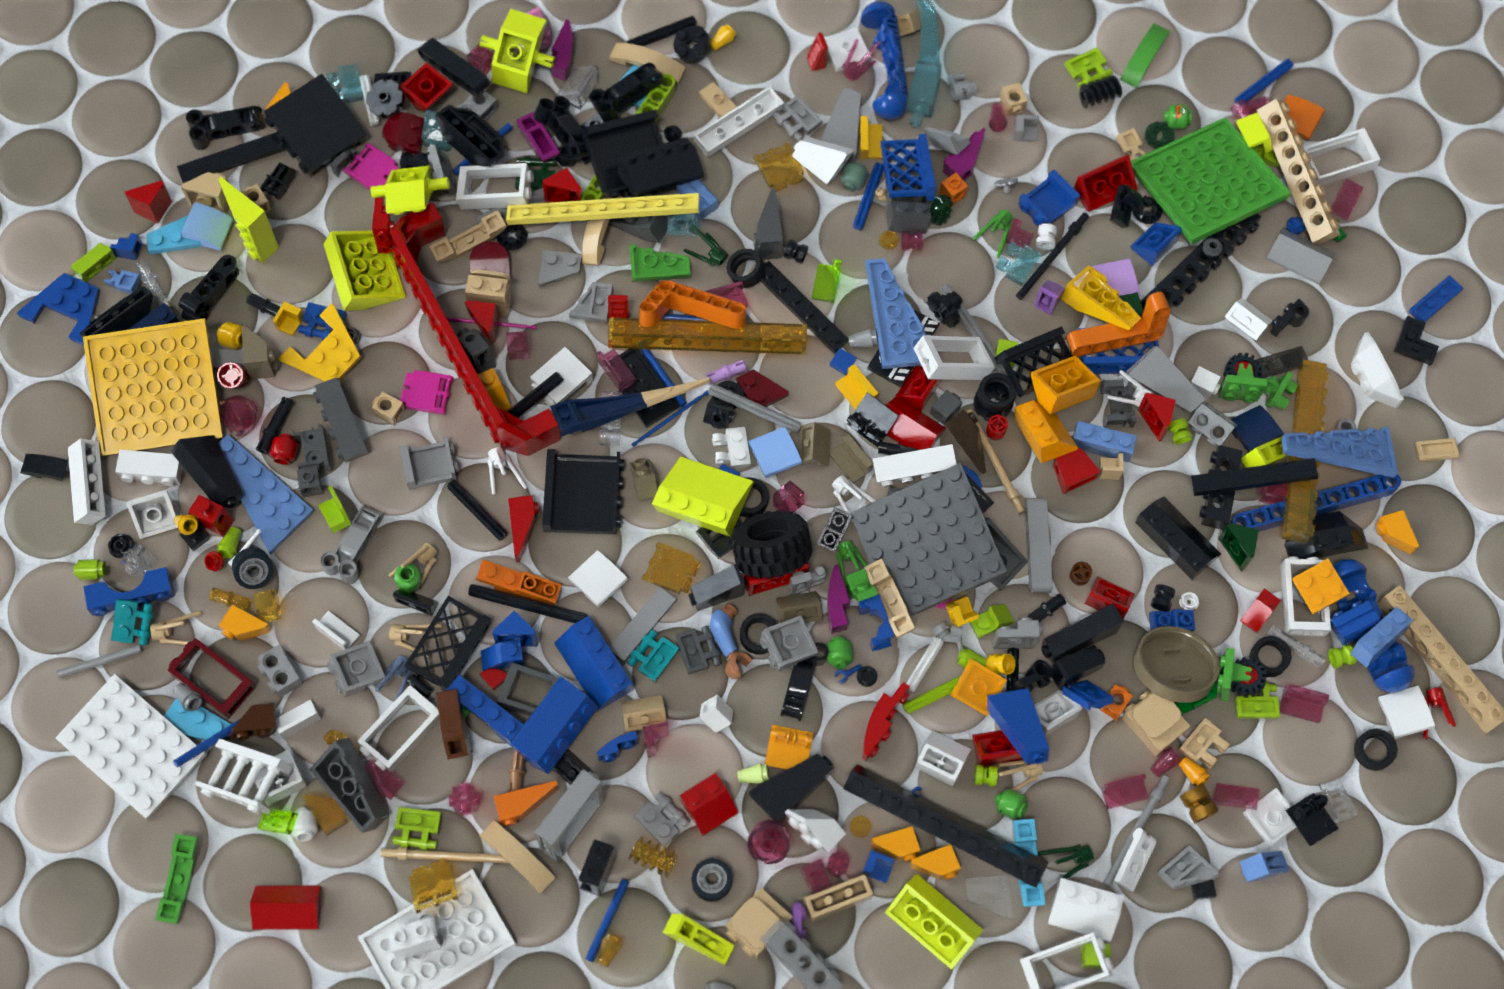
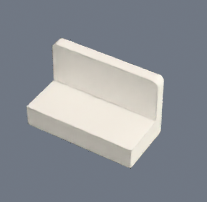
(1248, 318)
(336, 631)
(297, 719)

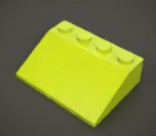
(251, 223)
(360, 272)
(703, 496)

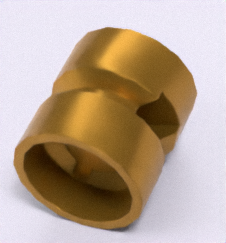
(1199, 804)

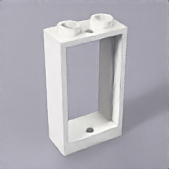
(1363, 145)
(496, 200)
(936, 369)
(1296, 627)
(412, 742)
(1098, 942)

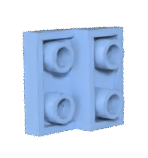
(207, 226)
(775, 452)

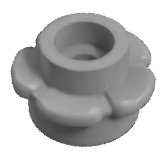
(941, 630)

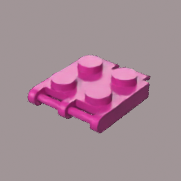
(372, 168)
(426, 391)

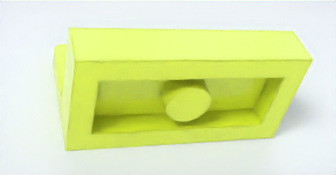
(1254, 132)

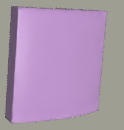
(1120, 276)

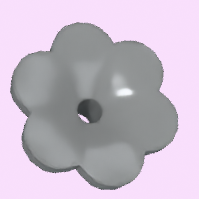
(1005, 183)

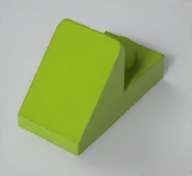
(991, 620)

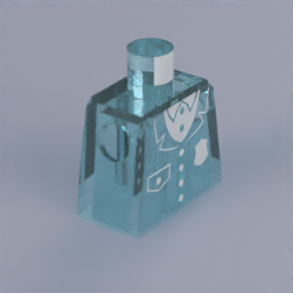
(432, 133)

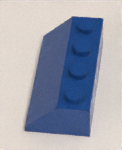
(593, 663)
(553, 725)

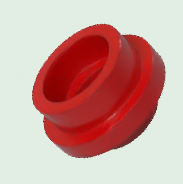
(214, 561)

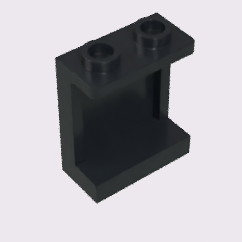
(597, 867)

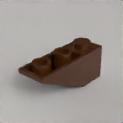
(453, 724)

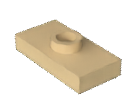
(717, 99)

